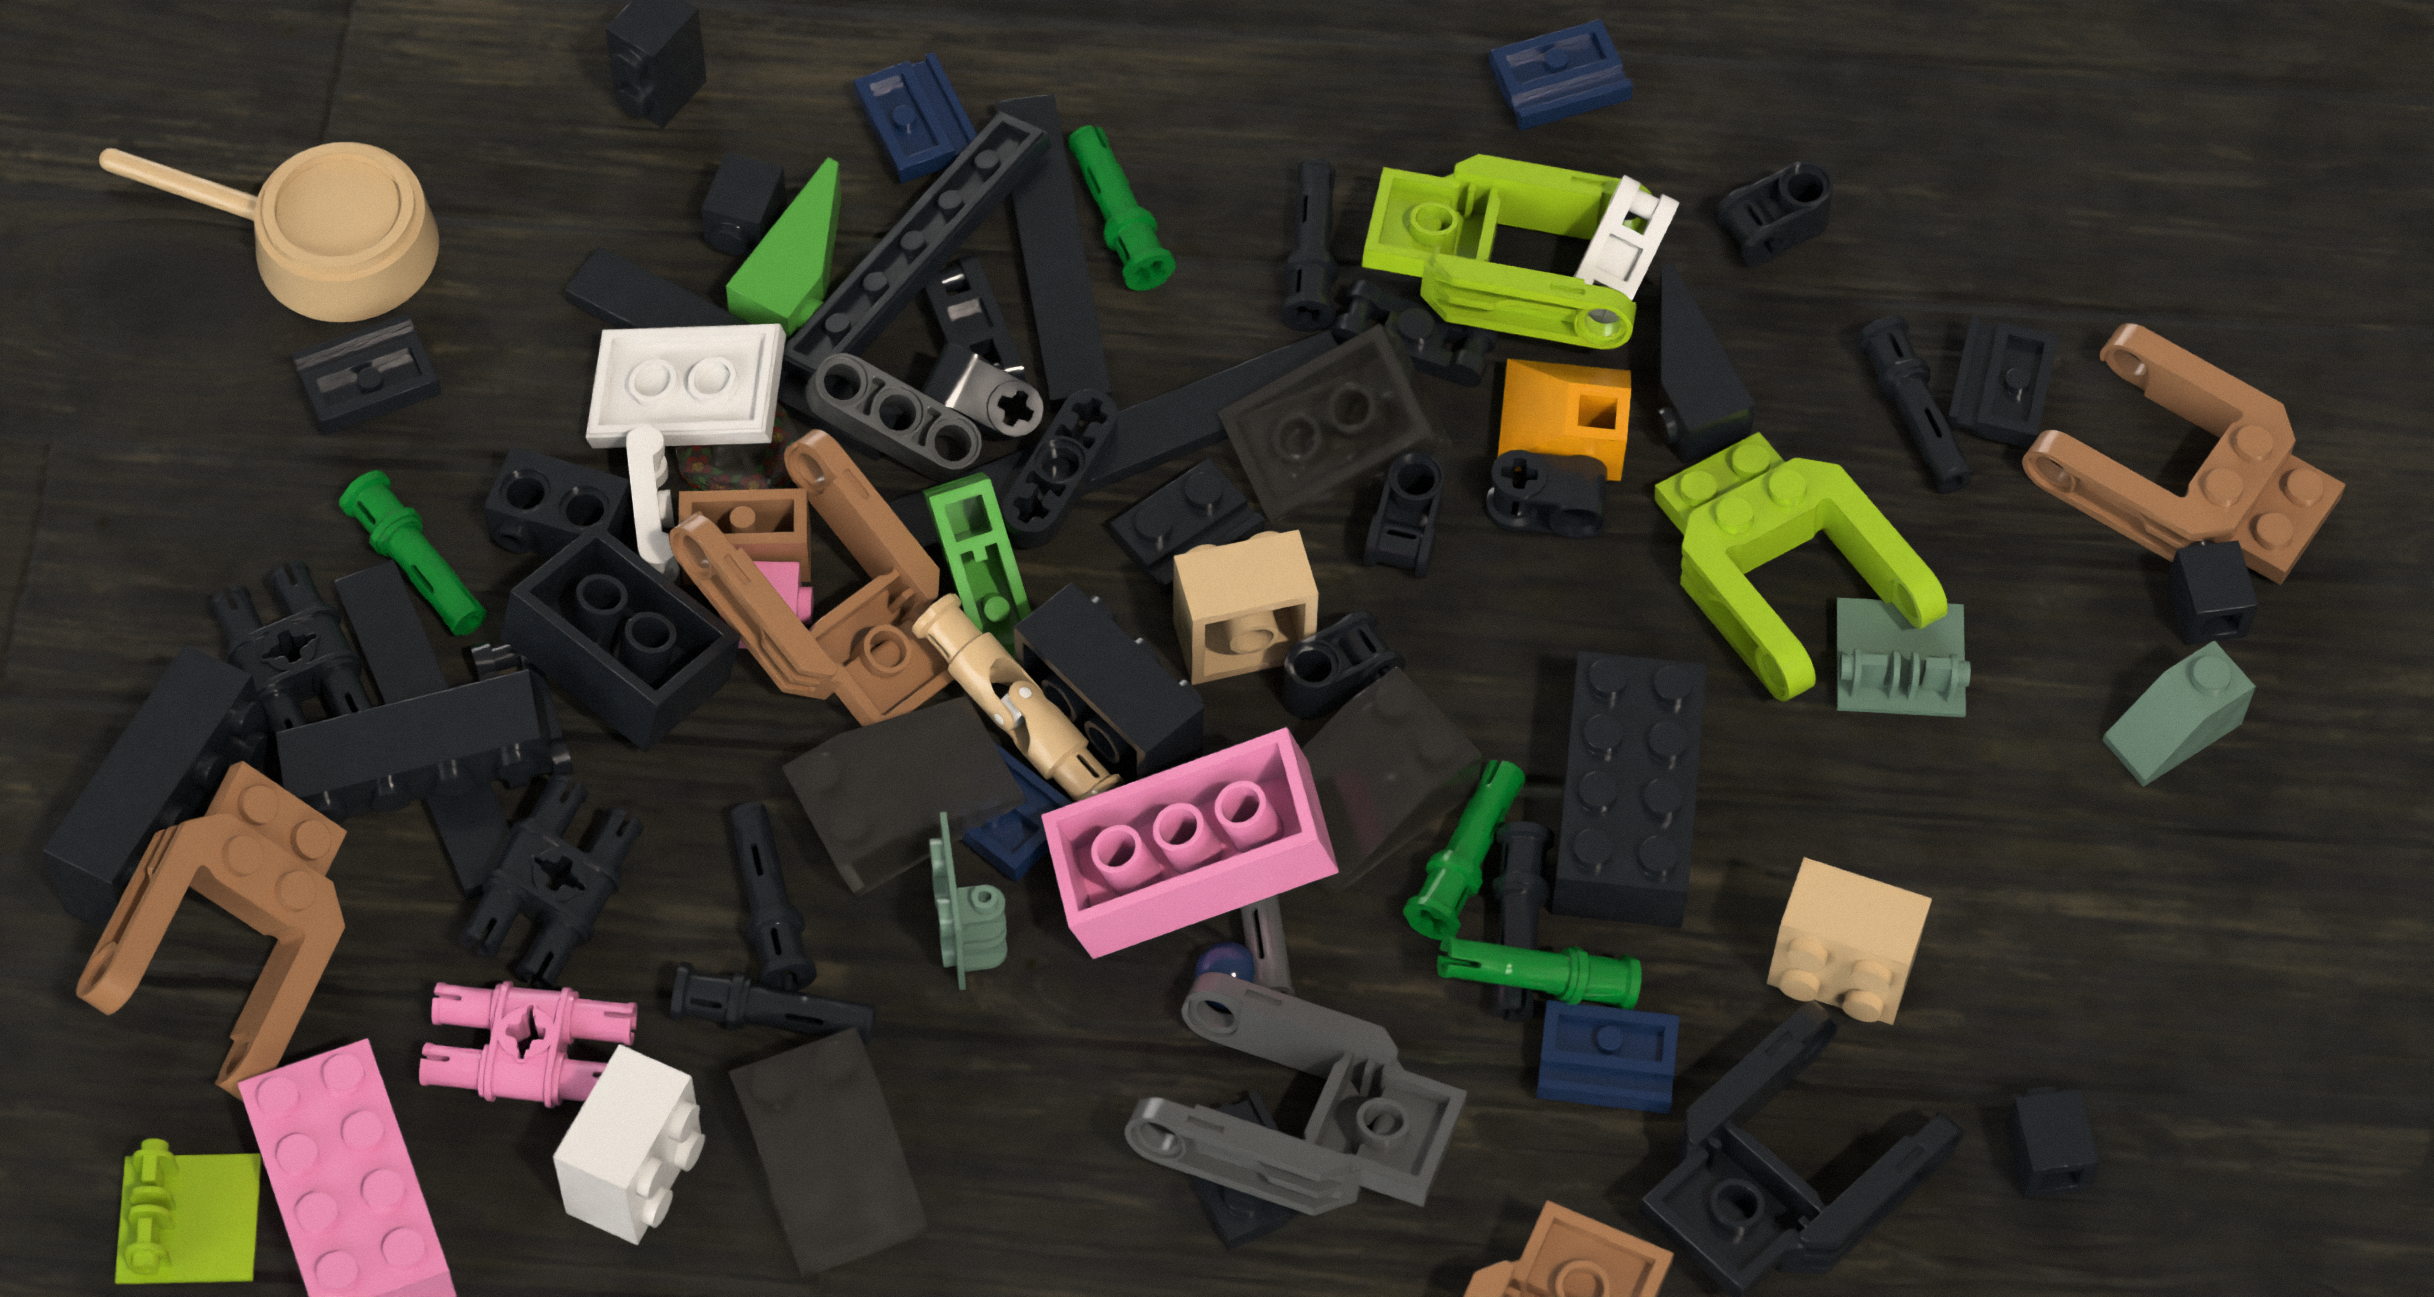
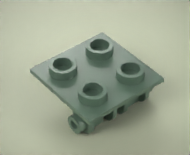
(1897, 667)
(969, 917)

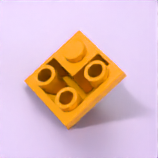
(1566, 411)

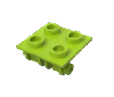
(187, 1217)

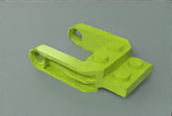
(1448, 234)
(1755, 507)

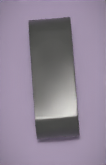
(862, 418)

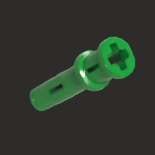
(1128, 227)
(398, 534)
(1456, 871)
(1567, 975)

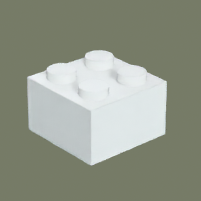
(629, 1145)

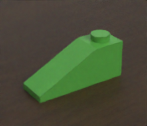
(792, 265)
(979, 555)

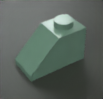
(2181, 714)

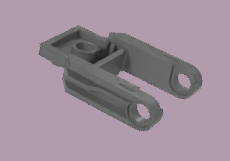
(1368, 1127)

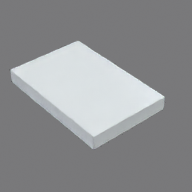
(688, 384)

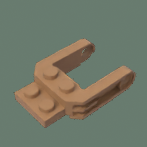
(2243, 490)
(865, 643)
(264, 863)
(1576, 1259)

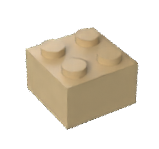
(1243, 604)
(1848, 941)

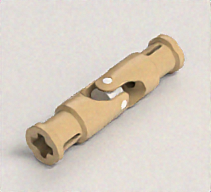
(1024, 712)

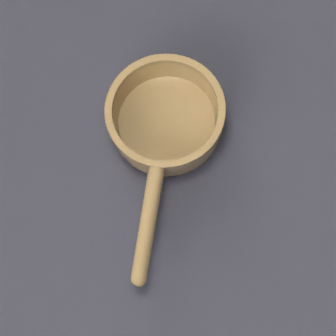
(334, 226)

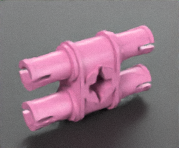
(512, 1017)

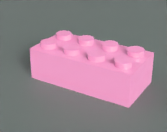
(1189, 843)
(345, 1178)

